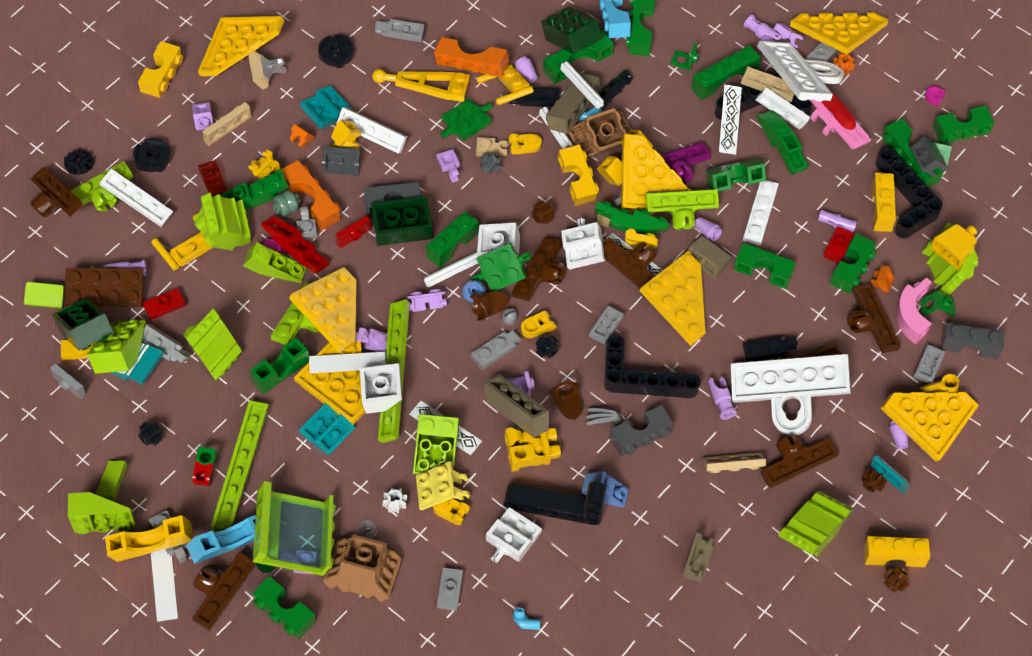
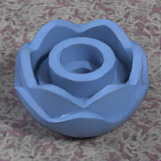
(469, 286)

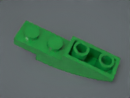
(785, 140)
(259, 191)
(640, 221)

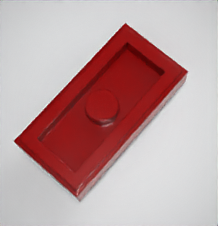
(353, 232)
(838, 245)
(164, 304)

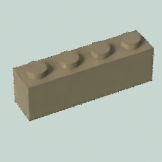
(570, 106)
(516, 405)

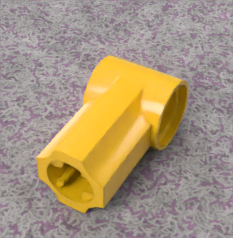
(942, 385)

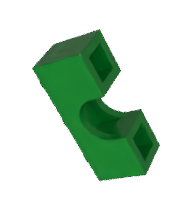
(950, 129)
(747, 171)
(462, 230)
(753, 257)
(847, 275)
(292, 358)
(294, 620)

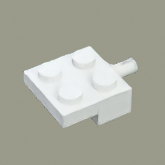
(583, 244)
(512, 535)

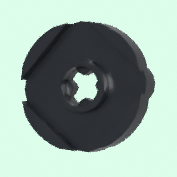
(339, 58)
(152, 164)

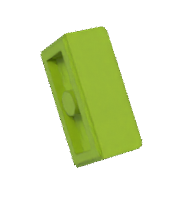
(44, 295)
(112, 479)

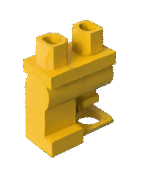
(534, 452)

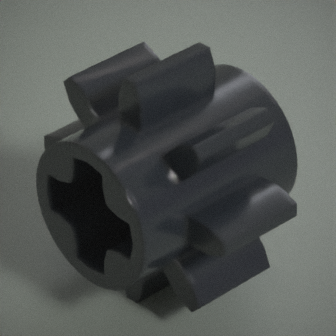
(547, 346)
(150, 433)

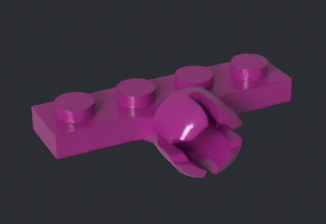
(682, 159)

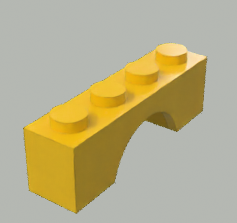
(134, 544)

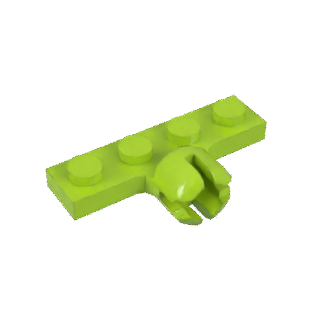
(93, 192)
(682, 205)
(290, 324)

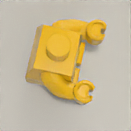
(345, 134)
(264, 166)

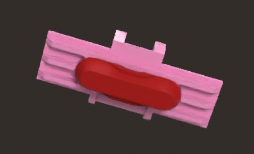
(839, 121)

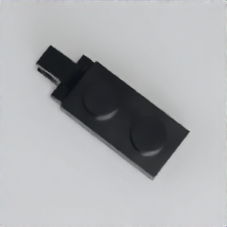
(615, 87)
(539, 98)
(768, 348)

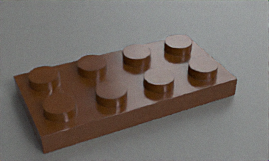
(105, 286)

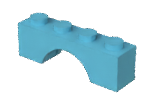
(616, 21)
(216, 543)

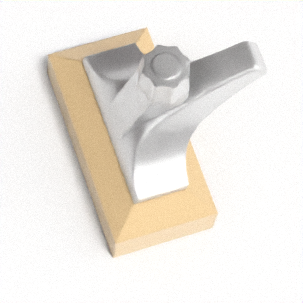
(263, 68)

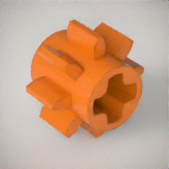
(845, 62)

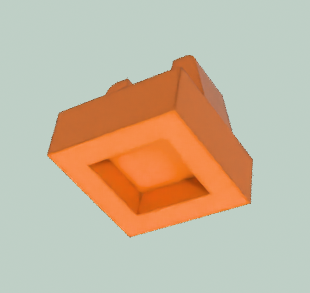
(302, 134)
(884, 279)

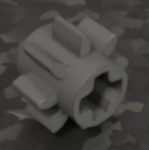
(490, 162)

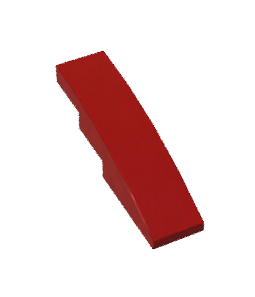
(292, 242)

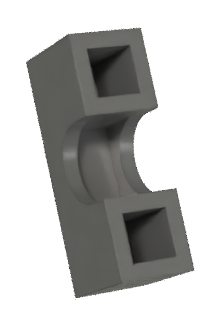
(389, 192)
(957, 337)
(628, 440)

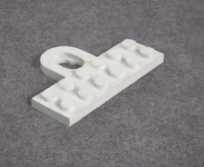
(800, 73)
(791, 379)

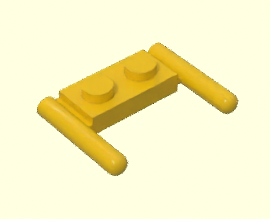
(513, 81)
(184, 252)

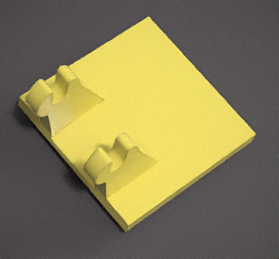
(437, 485)

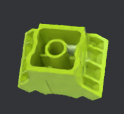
(223, 222)
(945, 273)
(213, 344)
(816, 523)

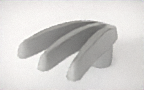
(603, 416)

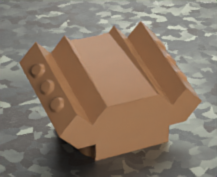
(600, 132)
(363, 567)

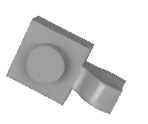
(307, 226)

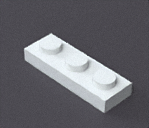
(782, 108)

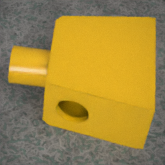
(955, 244)

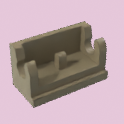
(711, 257)
(698, 558)

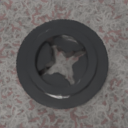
(71, 165)

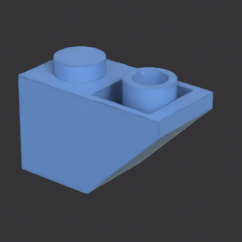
(615, 493)

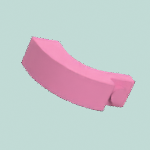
(907, 315)

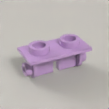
(434, 299)

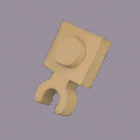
(488, 145)

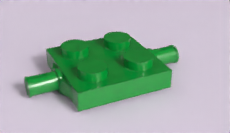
(466, 119)
(501, 267)

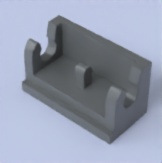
(928, 156)
(341, 161)

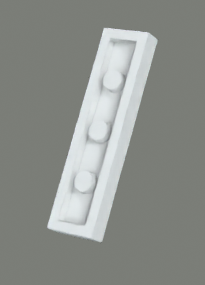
(375, 131)
(136, 198)
(760, 212)

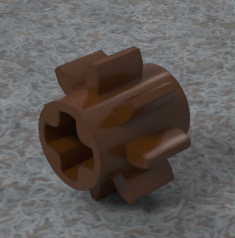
(543, 212)
(873, 480)
(896, 579)

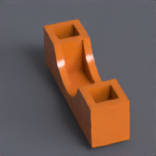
(490, 62)
(323, 210)

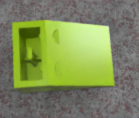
(120, 349)
(435, 442)
(94, 513)

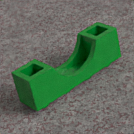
(640, 37)
(595, 51)
(709, 80)
(897, 138)

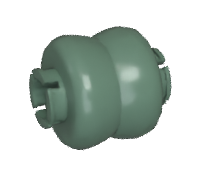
(286, 203)

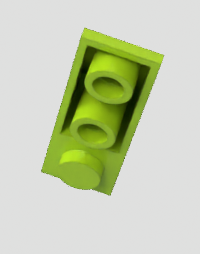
(273, 264)

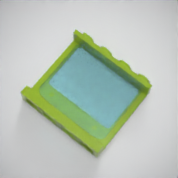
(293, 531)

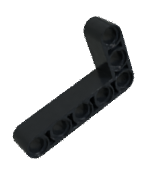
(748, 101)
(925, 202)
(642, 377)
(557, 504)

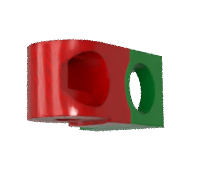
(204, 466)

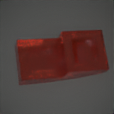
(212, 178)

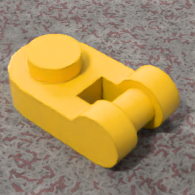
(531, 143)
(633, 238)
(531, 328)
(445, 508)

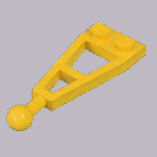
(456, 90)

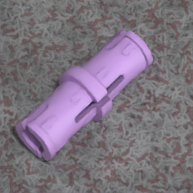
(837, 220)

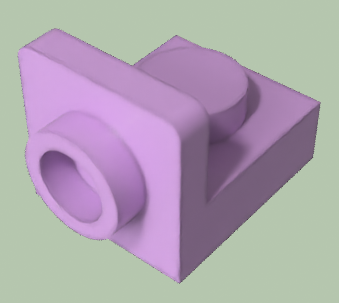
(202, 115)
(523, 383)

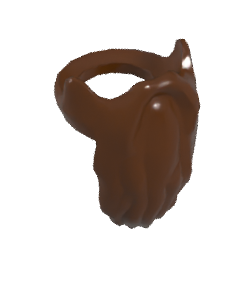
(488, 304)
(568, 400)

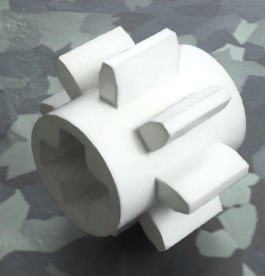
(395, 500)

